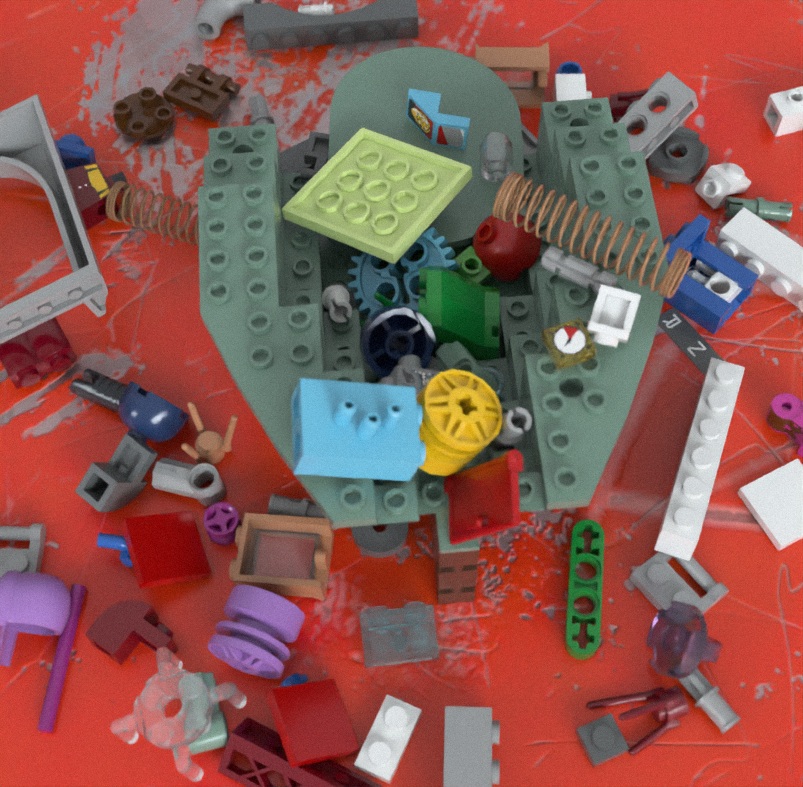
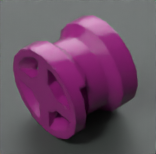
(219, 515)

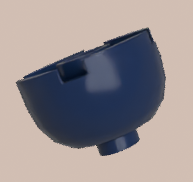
(394, 334)
(150, 415)

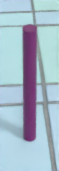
(61, 662)

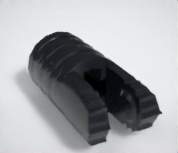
(99, 389)

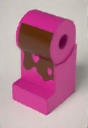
(786, 417)

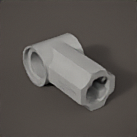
(187, 479)

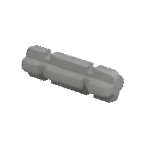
(576, 270)

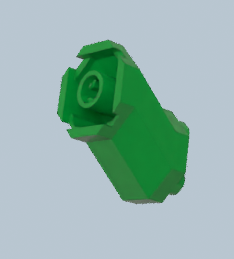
(460, 310)

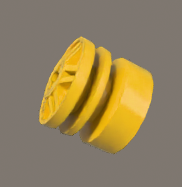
(457, 420)

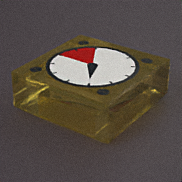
(569, 343)

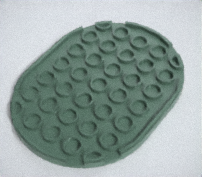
(376, 99)

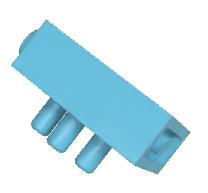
(356, 430)

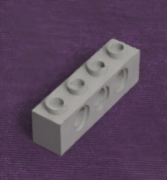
(679, 104)

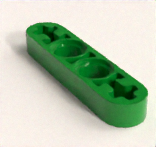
(585, 588)

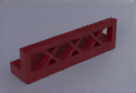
(265, 747)

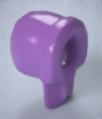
(30, 605)

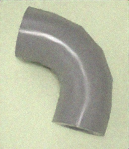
(214, 13)

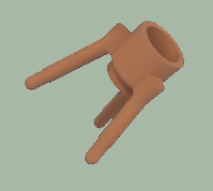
(209, 444)

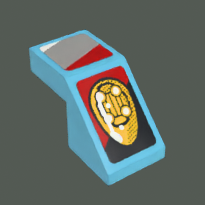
(437, 127)

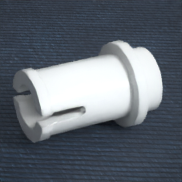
(326, 9)
(336, 300)

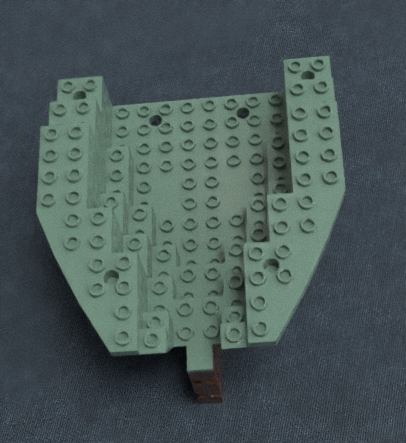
(270, 327)

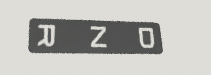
(687, 339)

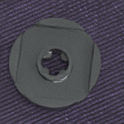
(683, 169)

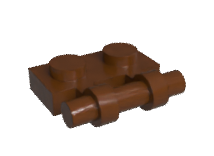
(196, 96)

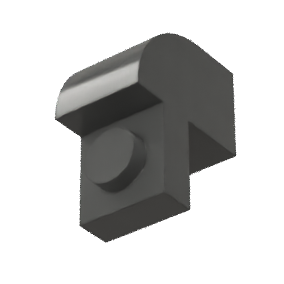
(117, 482)

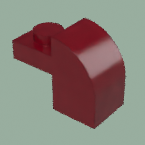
(125, 626)

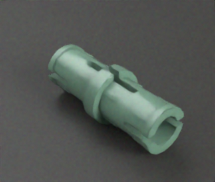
(763, 209)

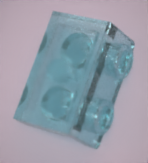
(399, 634)

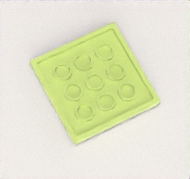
(377, 194)

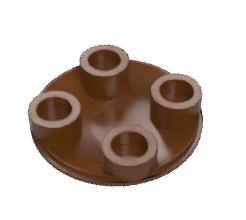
(143, 114)

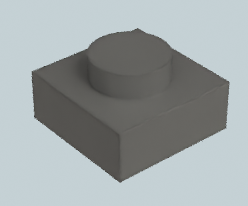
(602, 740)

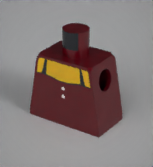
(92, 191)

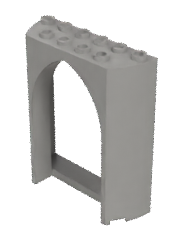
(32, 155)

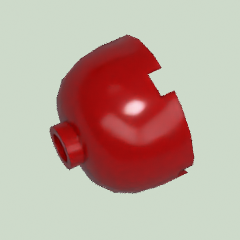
(506, 248)

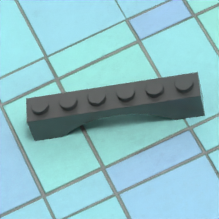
(276, 28)

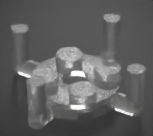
(191, 721)

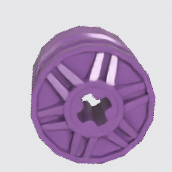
(256, 631)

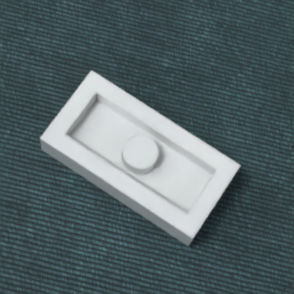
(388, 739)

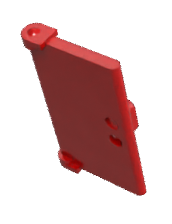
(484, 498)

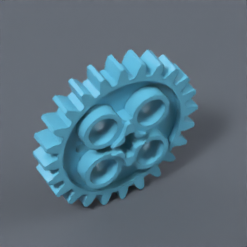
(373, 280)

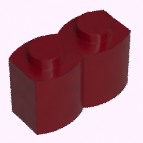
(36, 354)

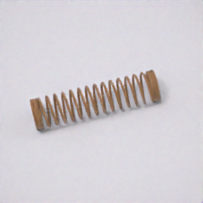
(509, 199)
(126, 202)

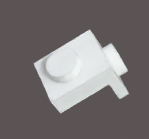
(720, 182)
(613, 316)

